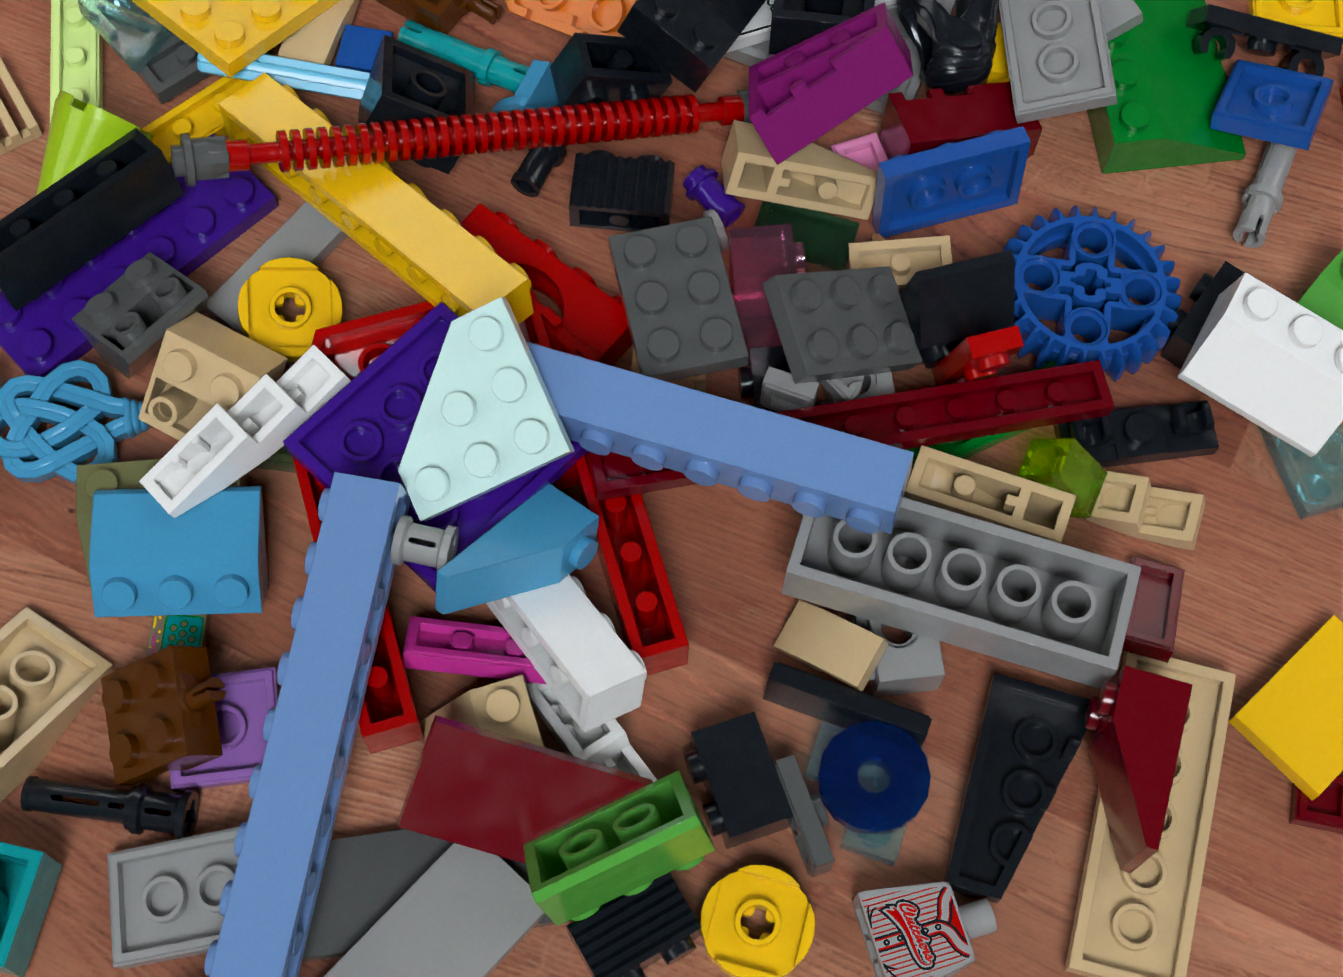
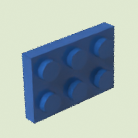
(950, 182)

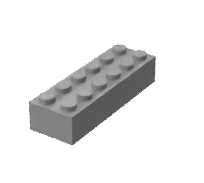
(972, 588)

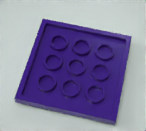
(371, 422)

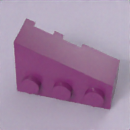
(826, 80)

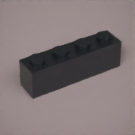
(82, 216)

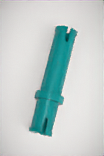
(487, 65)

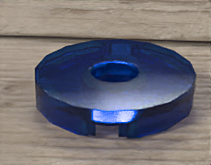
(880, 746)

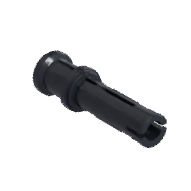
(138, 811)

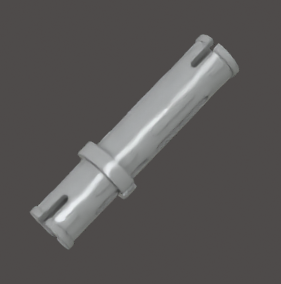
(1264, 195)

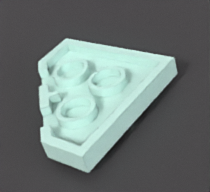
(481, 415)

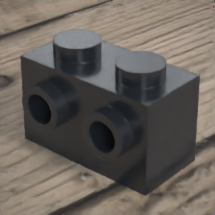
(604, 70)

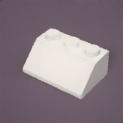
(1271, 364)

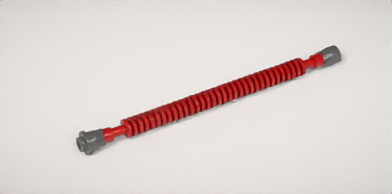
(214, 157)

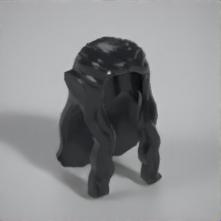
(959, 45)

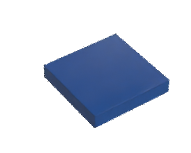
(1272, 104)

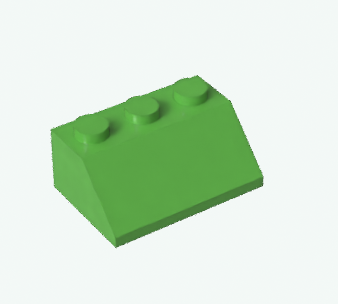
(616, 850)

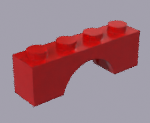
(585, 308)

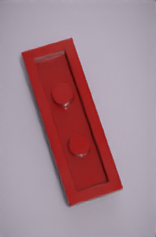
(978, 356)

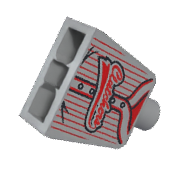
(920, 929)

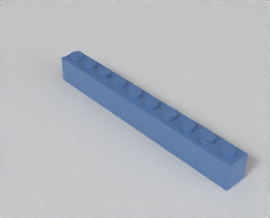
(310, 732)

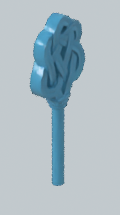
(55, 446)

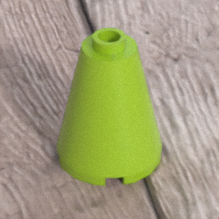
(77, 135)

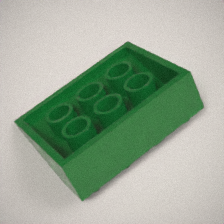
(1162, 96)

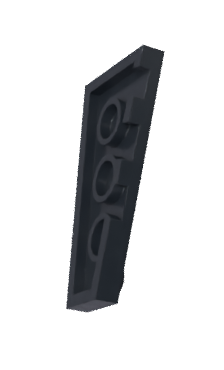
(1014, 773)

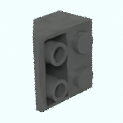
(134, 312)

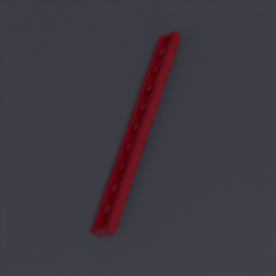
(915, 418)

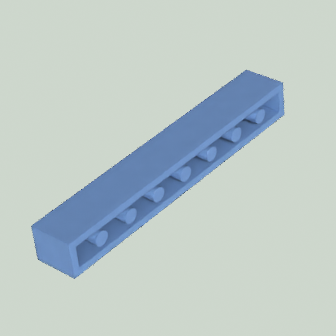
(726, 442)

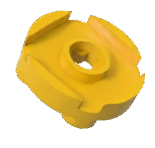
(267, 291)
(785, 908)

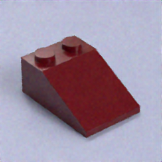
(1135, 755)

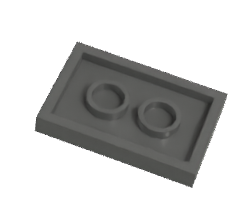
(678, 300)
(841, 323)

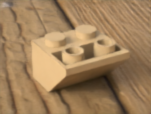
(202, 367)

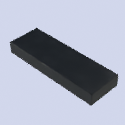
(839, 703)

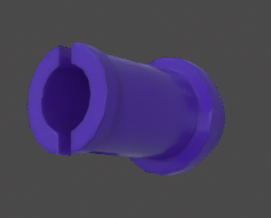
(710, 194)

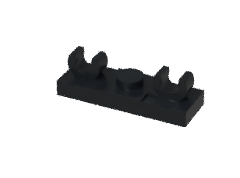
(1261, 38)
(1145, 434)

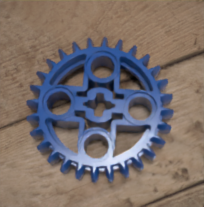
(1089, 293)

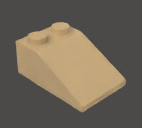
(42, 690)

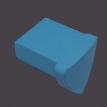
(534, 91)

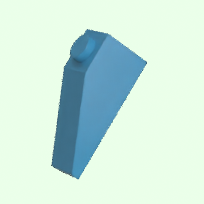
(521, 553)

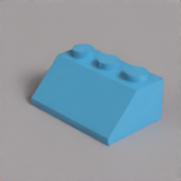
(179, 565)

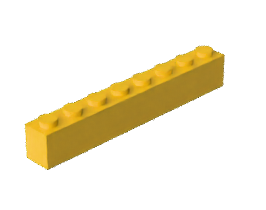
(381, 210)

